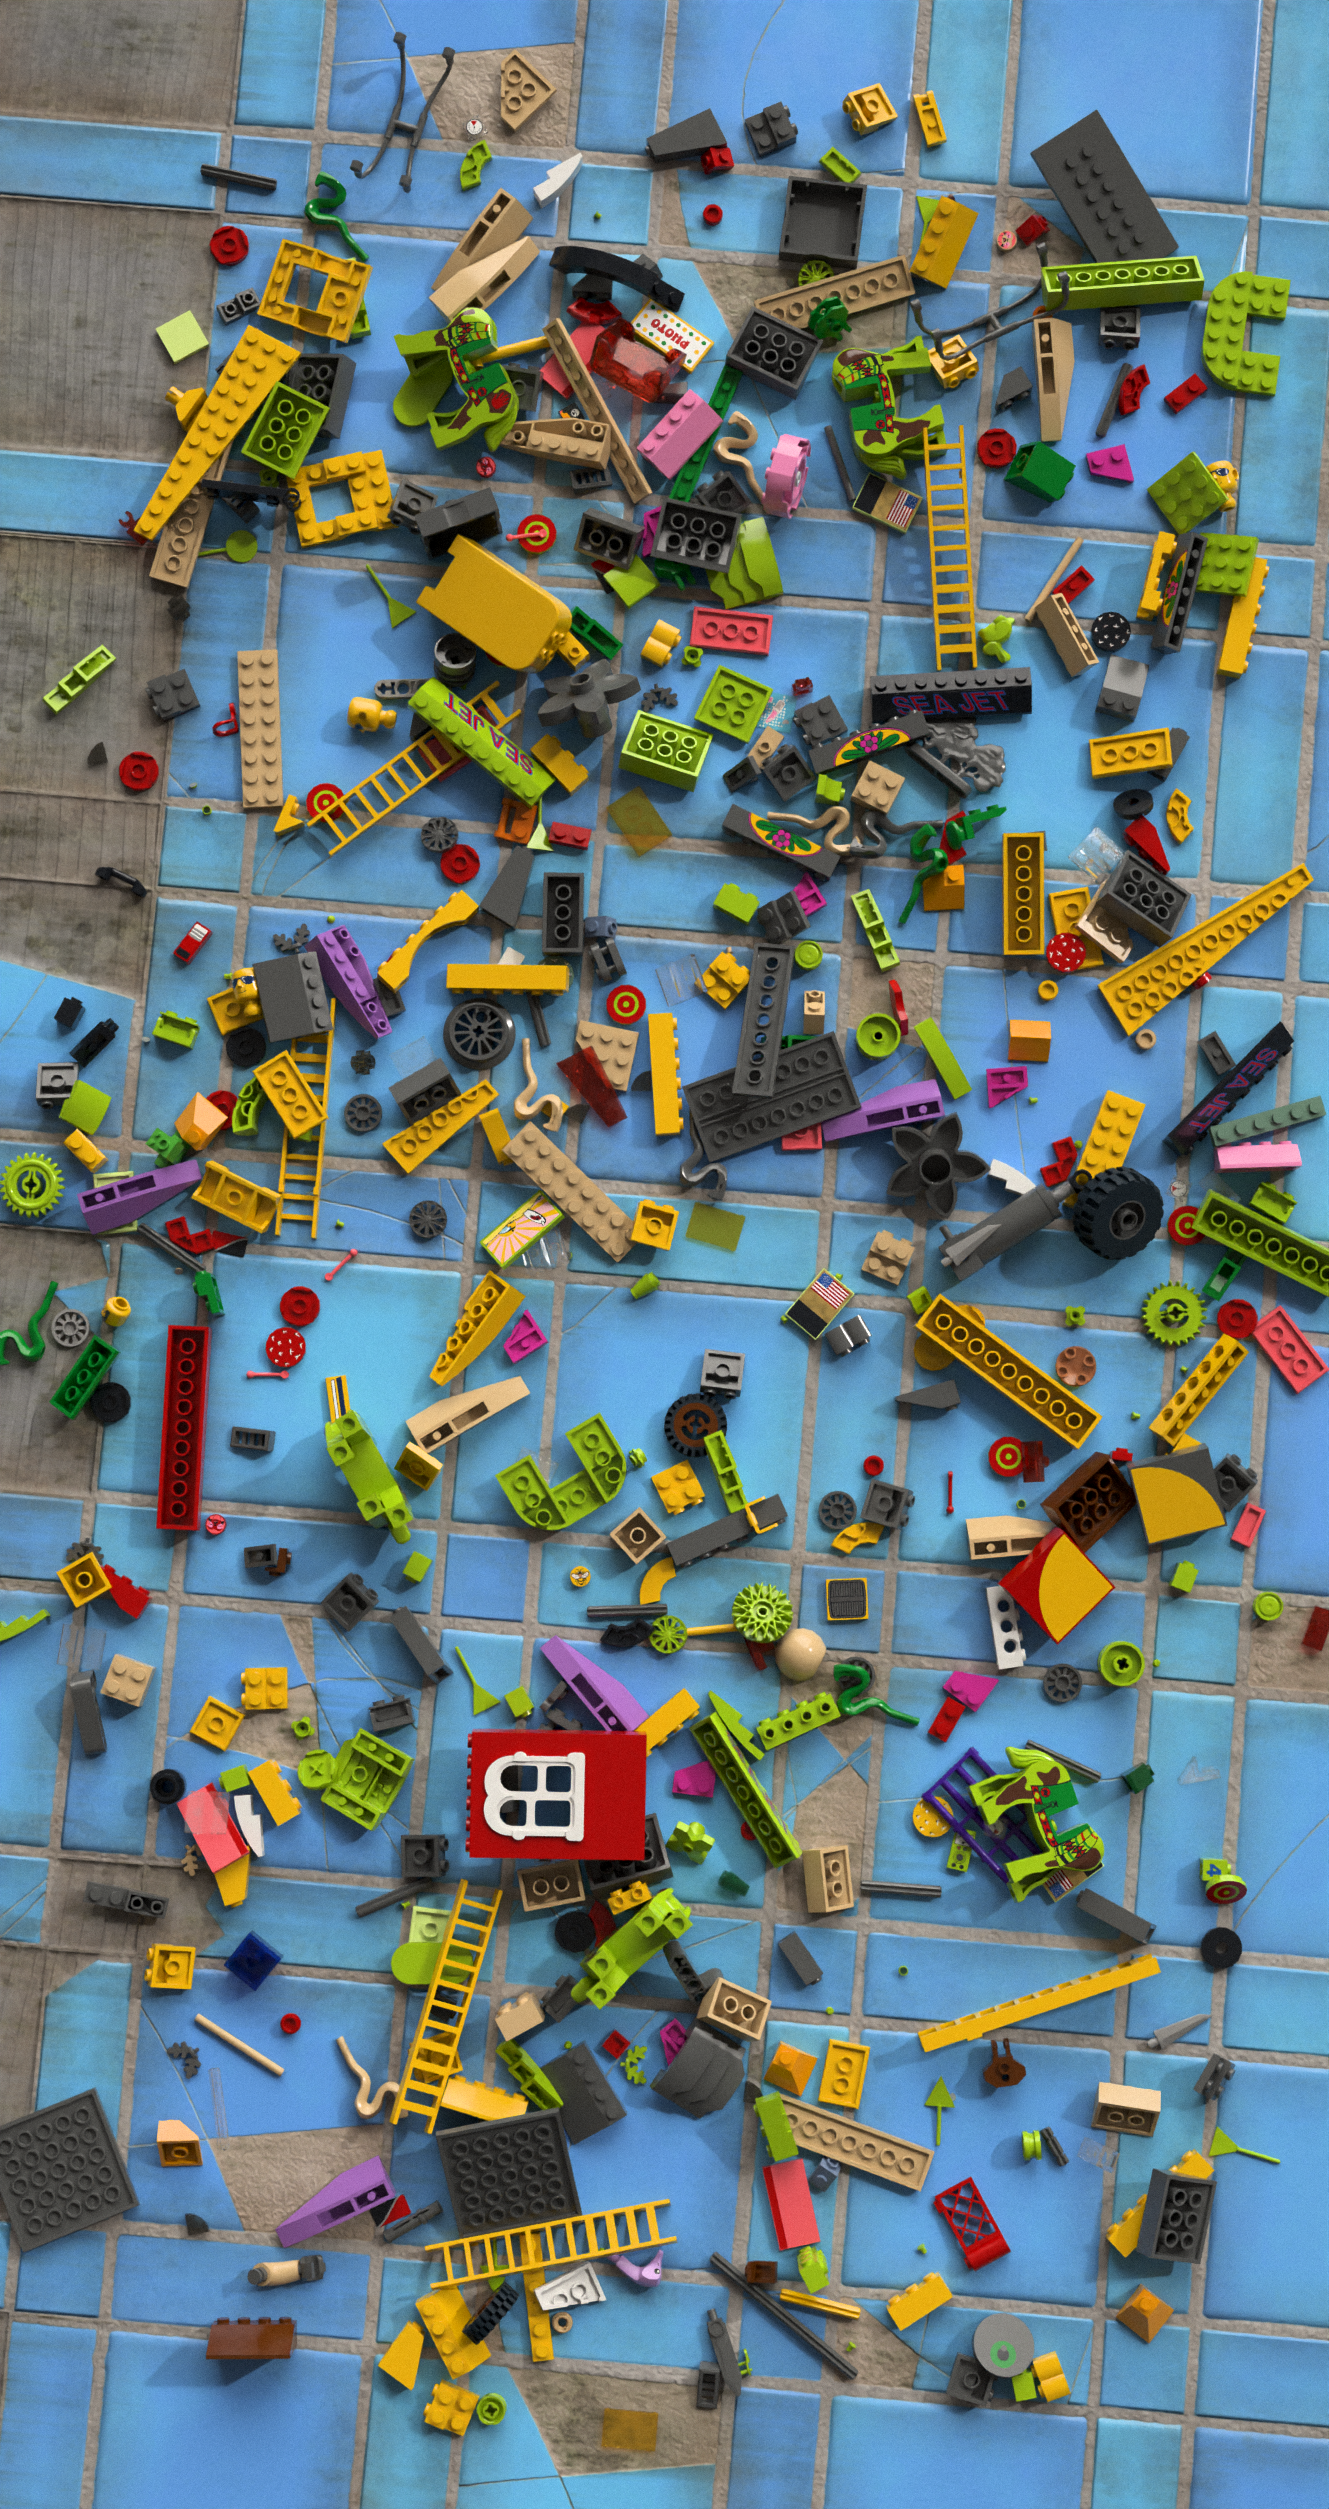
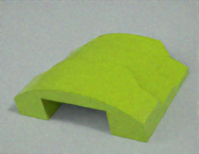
(753, 569)
(367, 1779)

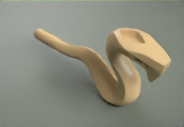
(722, 445)
(836, 813)
(520, 1104)
(364, 2109)

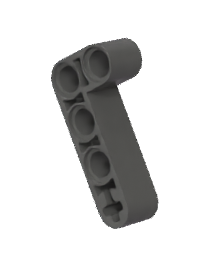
(87, 1712)
(694, 1984)

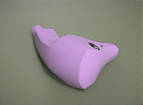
(646, 2276)

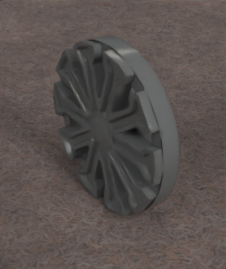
(439, 835)
(363, 1112)
(428, 1219)
(837, 1510)
(855, 1680)
(1062, 1682)

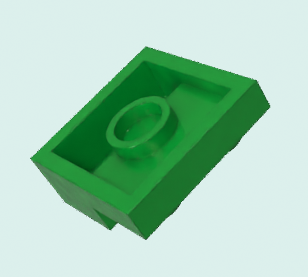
(207, 1288)

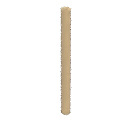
(1054, 578)
(239, 2044)

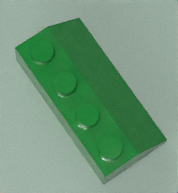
(85, 1377)

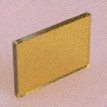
(715, 1226)
(629, 2429)

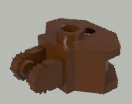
(1002, 2065)

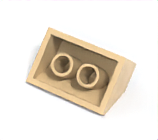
(827, 1878)
(734, 2010)
(1126, 2109)

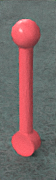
(542, 533)
(329, 1276)
(284, 1374)

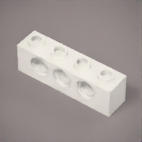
(1003, 1658)

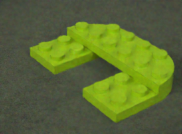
(1224, 331)
(578, 1494)

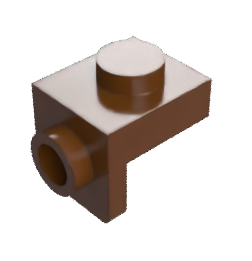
(284, 1559)
(761, 2271)

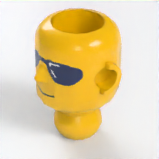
(1227, 478)
(368, 715)
(247, 992)

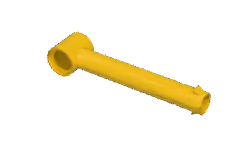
(512, 350)

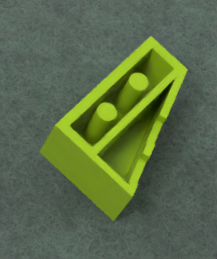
(775, 2126)

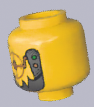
(116, 1311)

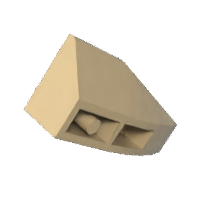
(493, 230)
(484, 280)
(1053, 373)
(562, 440)
(462, 1412)
(1004, 1536)

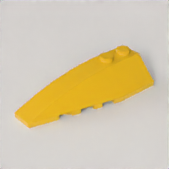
(484, 1318)

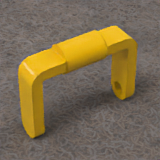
(752, 1520)

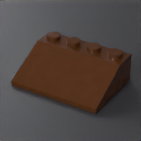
(1090, 1501)
(252, 2338)

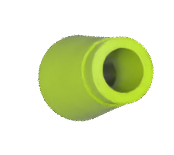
(645, 1285)

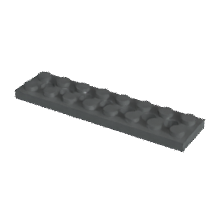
(772, 1030)

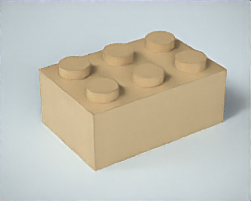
(551, 1884)
(519, 2016)

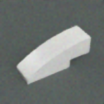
(558, 180)
(1015, 1181)
(250, 1823)

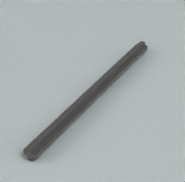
(784, 2316)

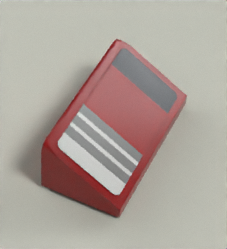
(193, 943)

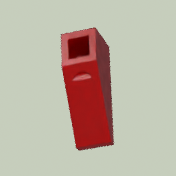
(1145, 839)
(127, 1596)

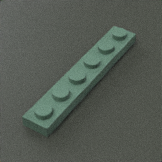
(1266, 1121)

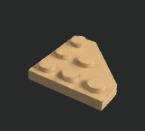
(522, 90)
(1105, 930)
(614, 1049)

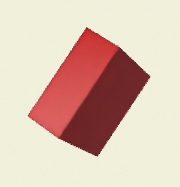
(616, 2044)

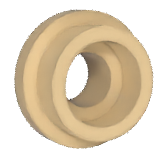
(562, 2328)

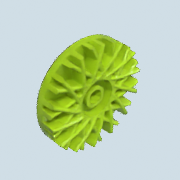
(762, 1600)

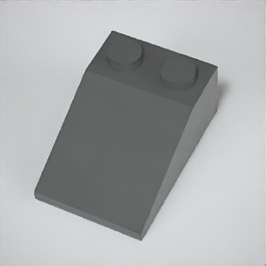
(1122, 688)

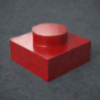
(1122, 1455)

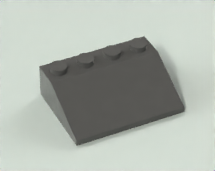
(773, 352)
(328, 381)
(696, 535)
(1144, 899)
(292, 997)
(611, 1875)
(585, 2091)
(1176, 2216)

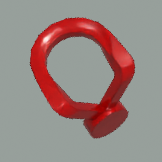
(233, 719)

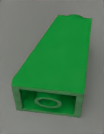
(1040, 471)

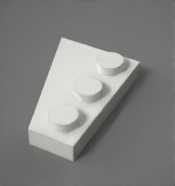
(570, 2288)

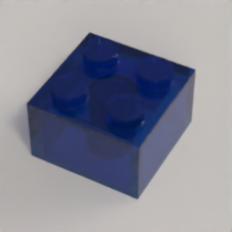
(253, 1960)

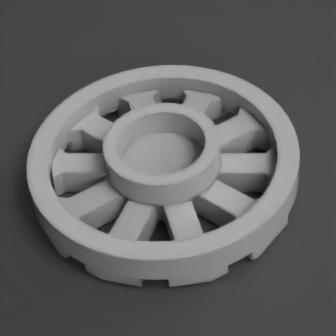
(70, 1327)

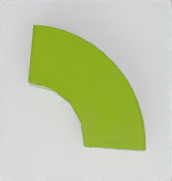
(473, 164)

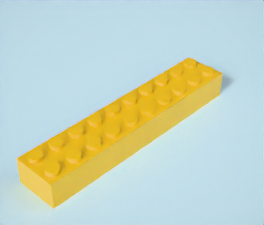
(1008, 1372)

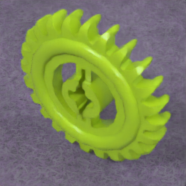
(31, 1204)
(1193, 1311)

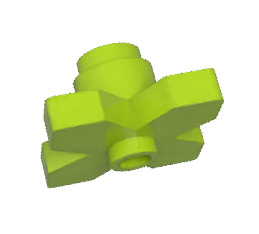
(691, 1840)

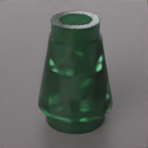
(732, 1883)

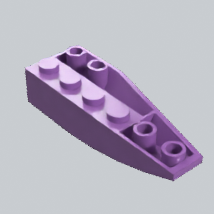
(350, 979)
(893, 1108)
(135, 1196)
(596, 1688)
(339, 2201)

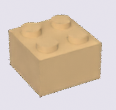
(877, 788)
(638, 1535)
(128, 1680)

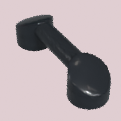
(137, 887)

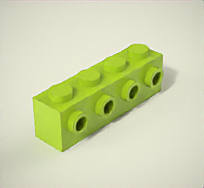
(798, 1721)
(813, 2268)

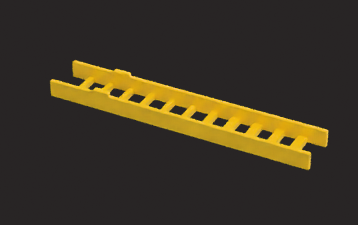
(950, 588)
(456, 757)
(314, 1078)
(975, 2024)
(449, 2050)
(594, 2253)

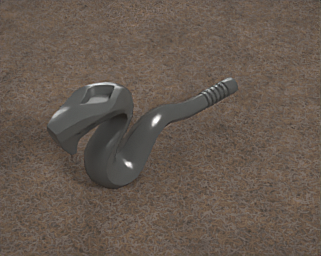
(874, 817)
(689, 1179)

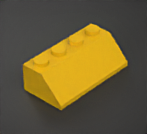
(944, 242)
(482, 2101)
(445, 2318)

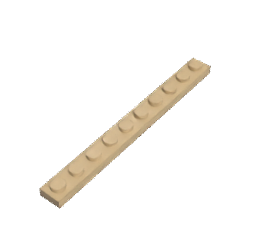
(596, 408)

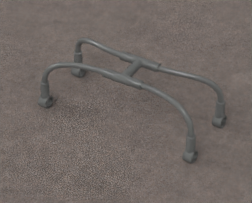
(405, 180)
(992, 316)

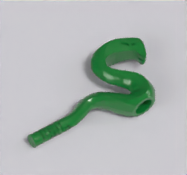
(313, 206)
(938, 865)
(37, 1351)
(852, 1709)

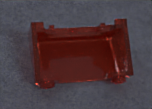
(632, 364)

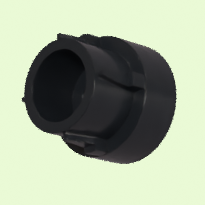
(158, 1791)

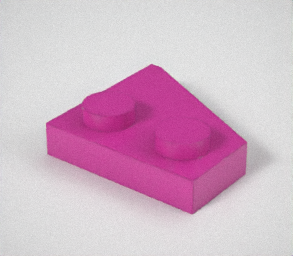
(1111, 463)
(809, 895)
(1005, 1083)
(524, 1339)

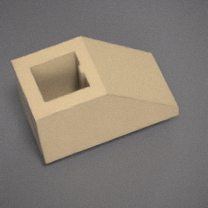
(814, 1012)

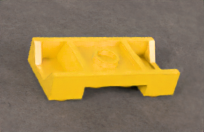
(1150, 599)
(237, 1197)

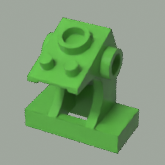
(170, 1149)

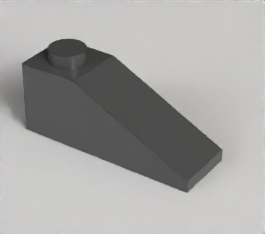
(936, 1396)

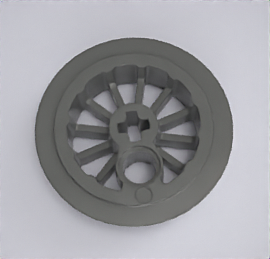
(479, 1061)

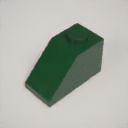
(1138, 1777)

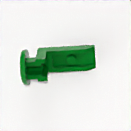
(962, 828)

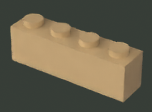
(1066, 634)

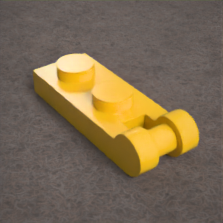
(929, 119)

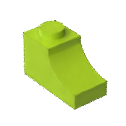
(829, 791)

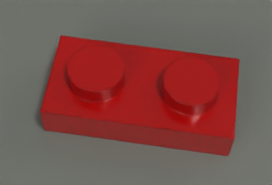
(1185, 393)
(1074, 584)
(570, 836)
(946, 1719)

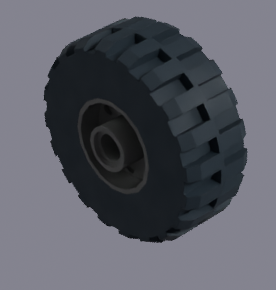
(1118, 1213)

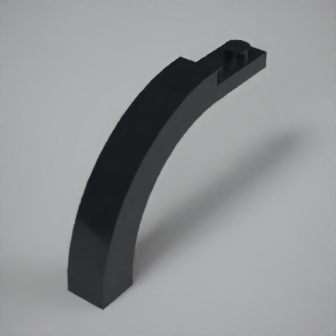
(613, 267)

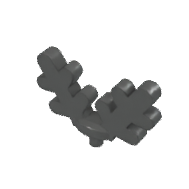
(664, 694)
(280, 940)
(73, 1553)
(184, 2049)

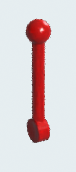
(950, 1509)

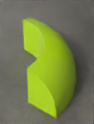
(248, 1109)

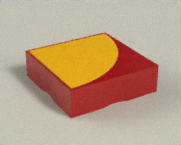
(1056, 1585)

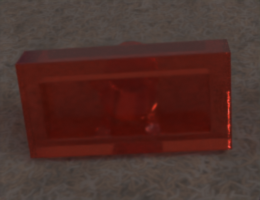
(1033, 1461)
(1317, 1629)
(756, 1651)

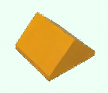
(1029, 1040)

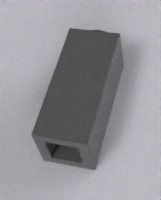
(1178, 740)
(801, 1959)

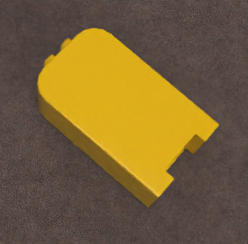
(498, 608)

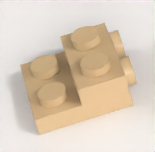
(888, 1257)

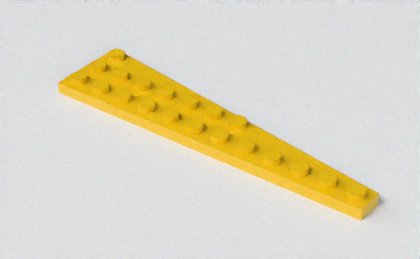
(230, 405)
(1162, 975)

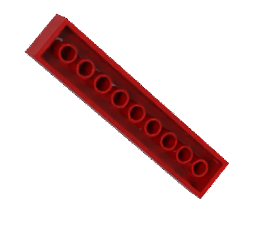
(184, 1427)

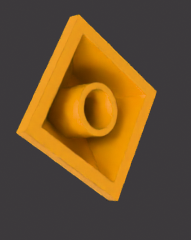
(945, 890)
(200, 1122)
(790, 2068)
(178, 2144)
(1144, 2313)

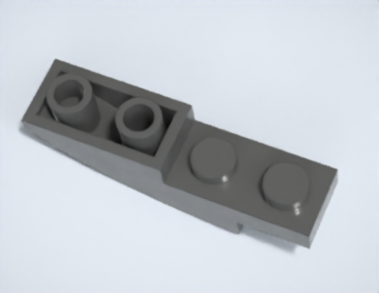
(126, 1899)

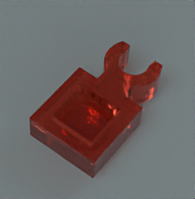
(131, 524)
(802, 686)

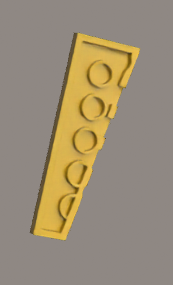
(427, 1135)

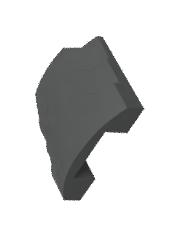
(703, 2071)

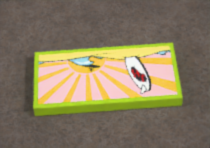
(522, 1229)

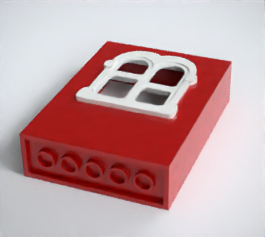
(604, 1794)

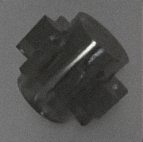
(178, 608)
(363, 1062)

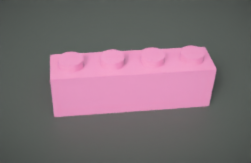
(679, 434)
(1257, 1157)

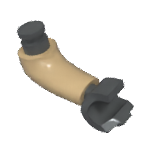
(285, 2272)

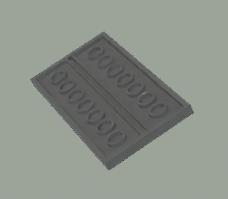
(1102, 194)
(808, 1089)

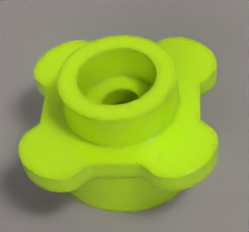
(265, 474)
(697, 652)
(1080, 1315)
(637, 1457)
(300, 1734)

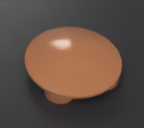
(1075, 1366)

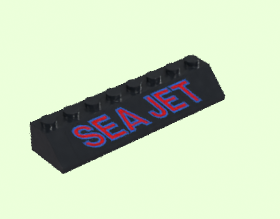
(952, 694)
(1228, 1090)

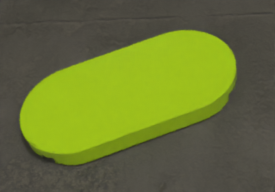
(422, 395)
(416, 1962)

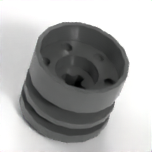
(454, 660)

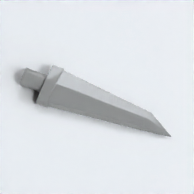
(964, 1248)
(1174, 2031)

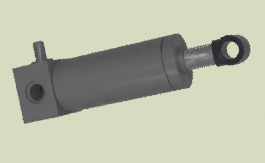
(1018, 1221)

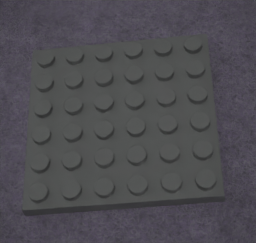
(62, 2170)
(509, 2173)

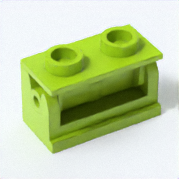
(736, 903)
(176, 1030)
(1272, 1202)

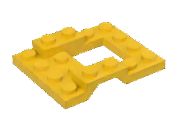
(339, 298)
(368, 491)

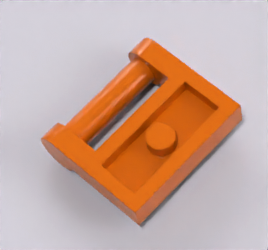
(522, 822)

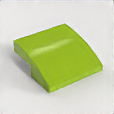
(632, 584)
(85, 1107)

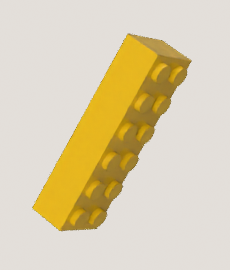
(1022, 894)
(1108, 1138)

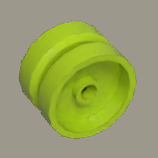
(870, 1046)
(1129, 1672)

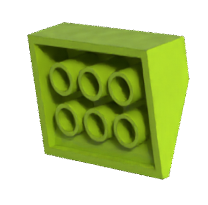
(285, 430)
(665, 750)

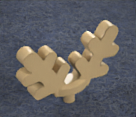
(190, 1858)

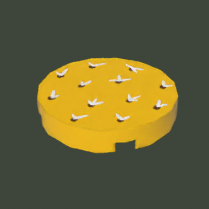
(928, 1820)

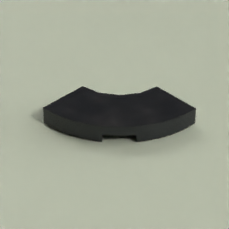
(627, 1635)

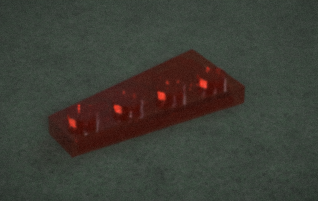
(594, 1085)

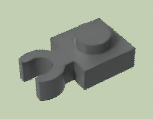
(559, 1692)

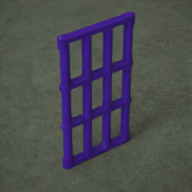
(972, 1813)

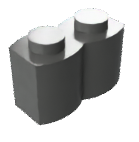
(848, 1335)

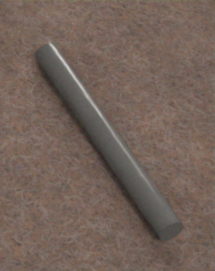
(840, 463)

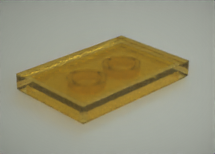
(639, 821)

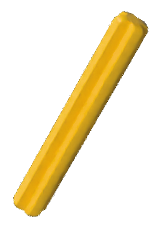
(819, 2304)

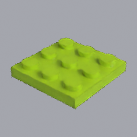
(1187, 494)
(1227, 564)
(733, 704)

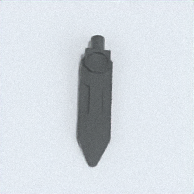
(724, 2352)

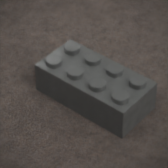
(563, 914)

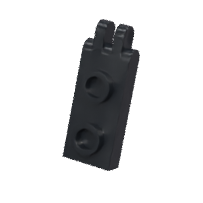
(94, 1042)

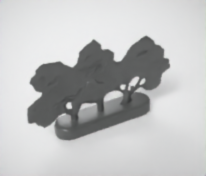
(956, 740)

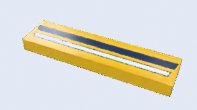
(337, 1396)

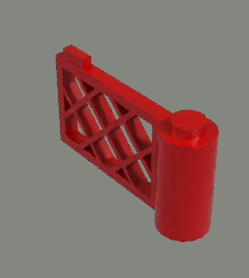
(988, 2248)

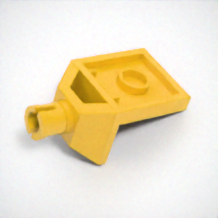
(187, 405)

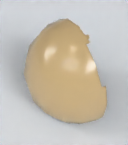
(799, 1653)

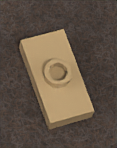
(766, 745)

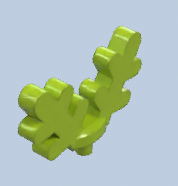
(631, 2071)

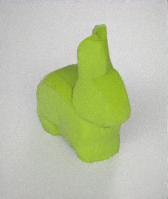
(995, 636)

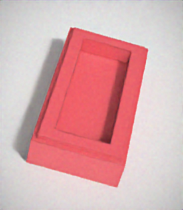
(1248, 1525)

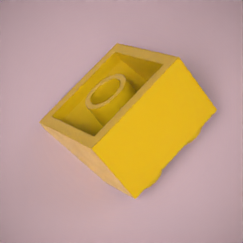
(84, 1580)

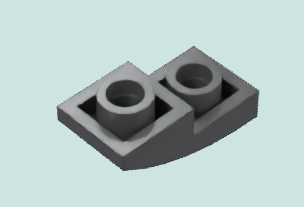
(239, 306)

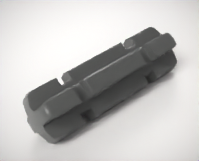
(1054, 2146)

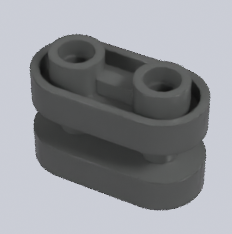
(596, 954)
(557, 1717)

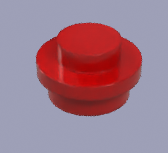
(290, 2023)

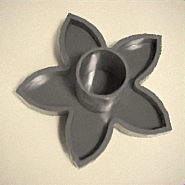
(586, 698)
(934, 1163)

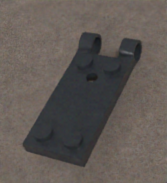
(268, 495)

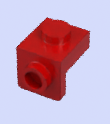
(717, 159)
(1032, 229)

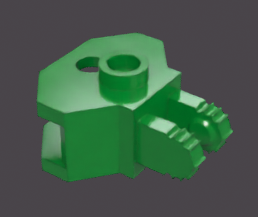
(830, 320)
(674, 572)

